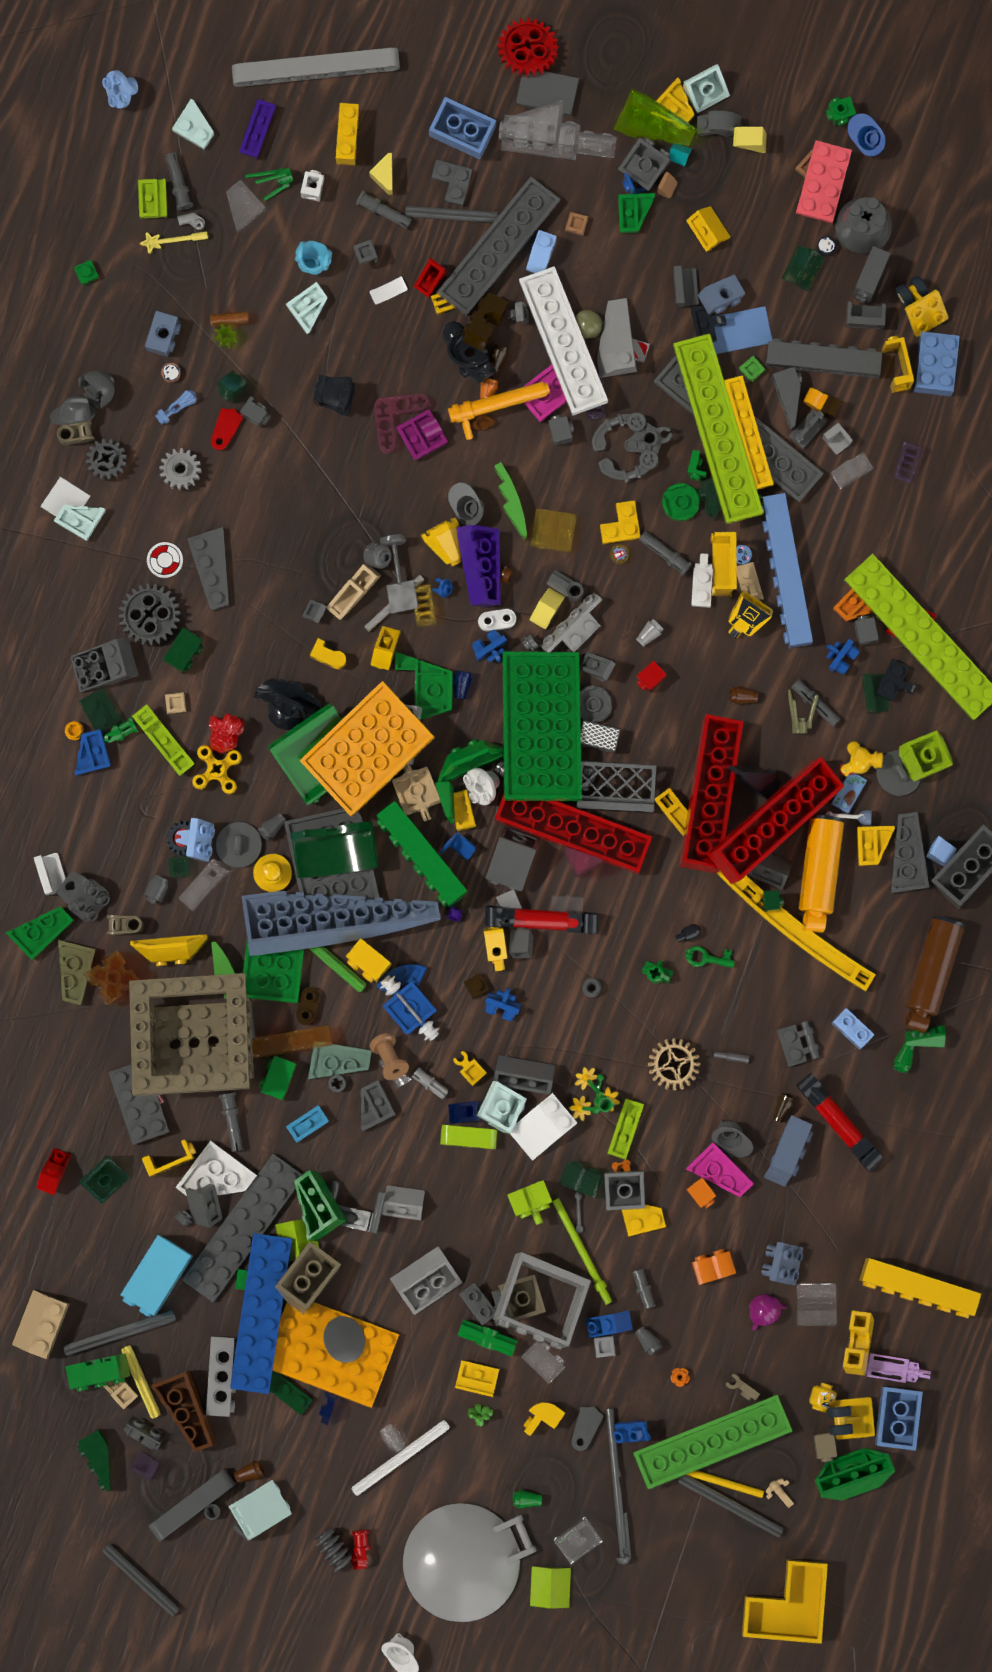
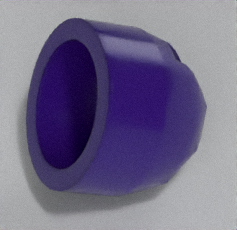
(454, 915)

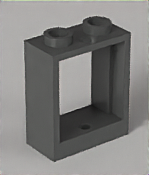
(870, 275)

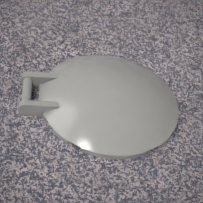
(463, 1561)

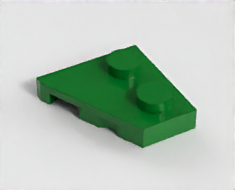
(633, 211)

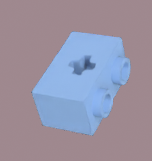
(852, 1028)

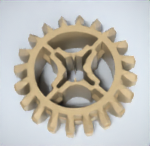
(679, 1080)

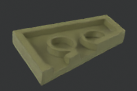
(74, 962)

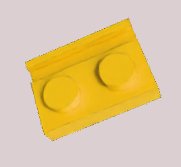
(477, 1378)

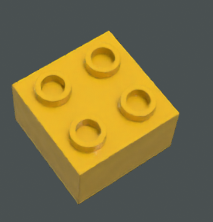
(368, 961)

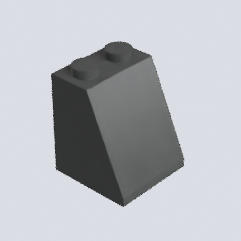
(512, 859)

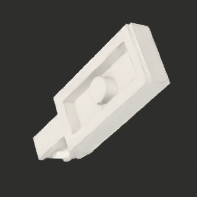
(702, 583)

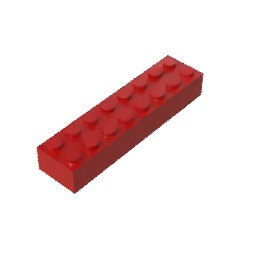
(710, 791)
(775, 820)
(577, 831)

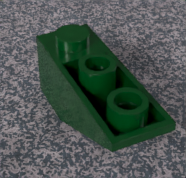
(98, 1454)

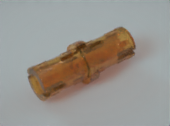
(229, 318)

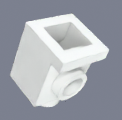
(310, 178)

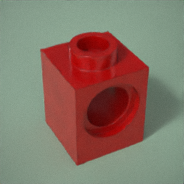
(650, 677)

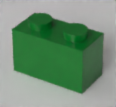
(278, 1077)

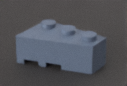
(789, 1150)

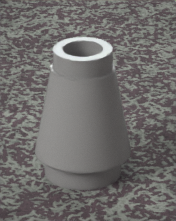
(649, 632)

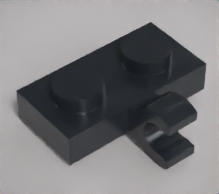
(704, 322)
(893, 681)

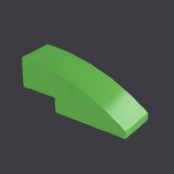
(221, 963)

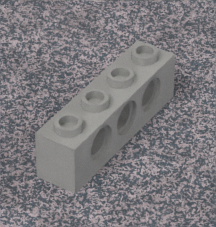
(214, 1406)

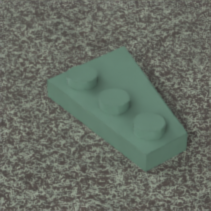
(338, 1060)

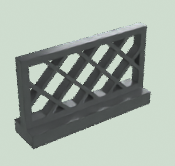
(618, 802)

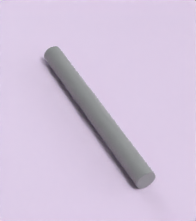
(386, 610)

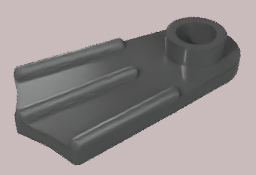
(586, 1426)

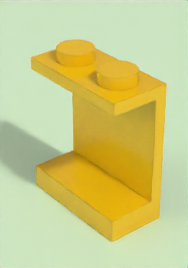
(906, 381)
(151, 1166)

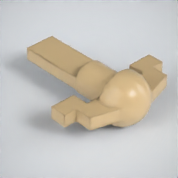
(775, 1486)

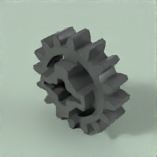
(100, 463)

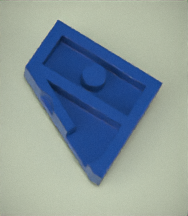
(92, 753)

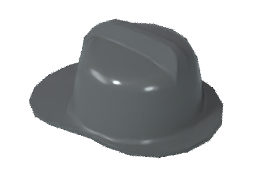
(73, 410)
(466, 504)
(731, 1139)

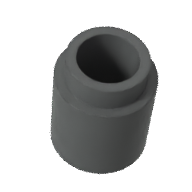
(156, 889)

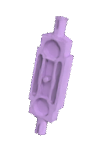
(908, 1371)

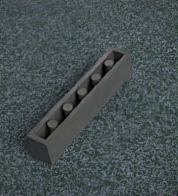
(824, 359)

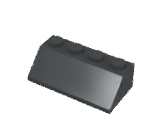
(967, 868)

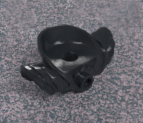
(473, 368)
(287, 702)

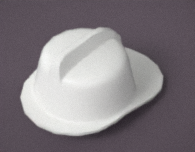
(400, 1654)

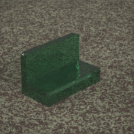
(803, 267)
(873, 702)

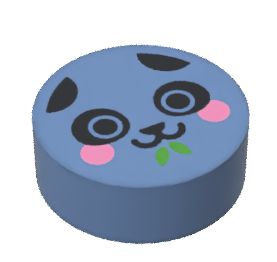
(743, 555)

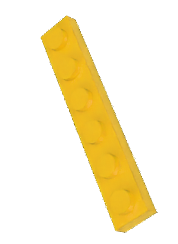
(749, 432)

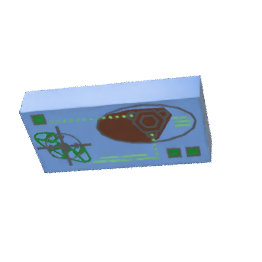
(847, 796)

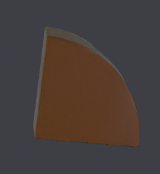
(482, 423)

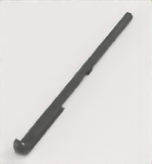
(621, 1518)

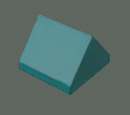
(679, 154)

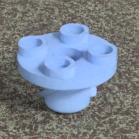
(119, 88)

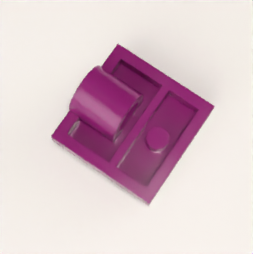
(422, 435)

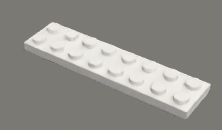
(563, 341)

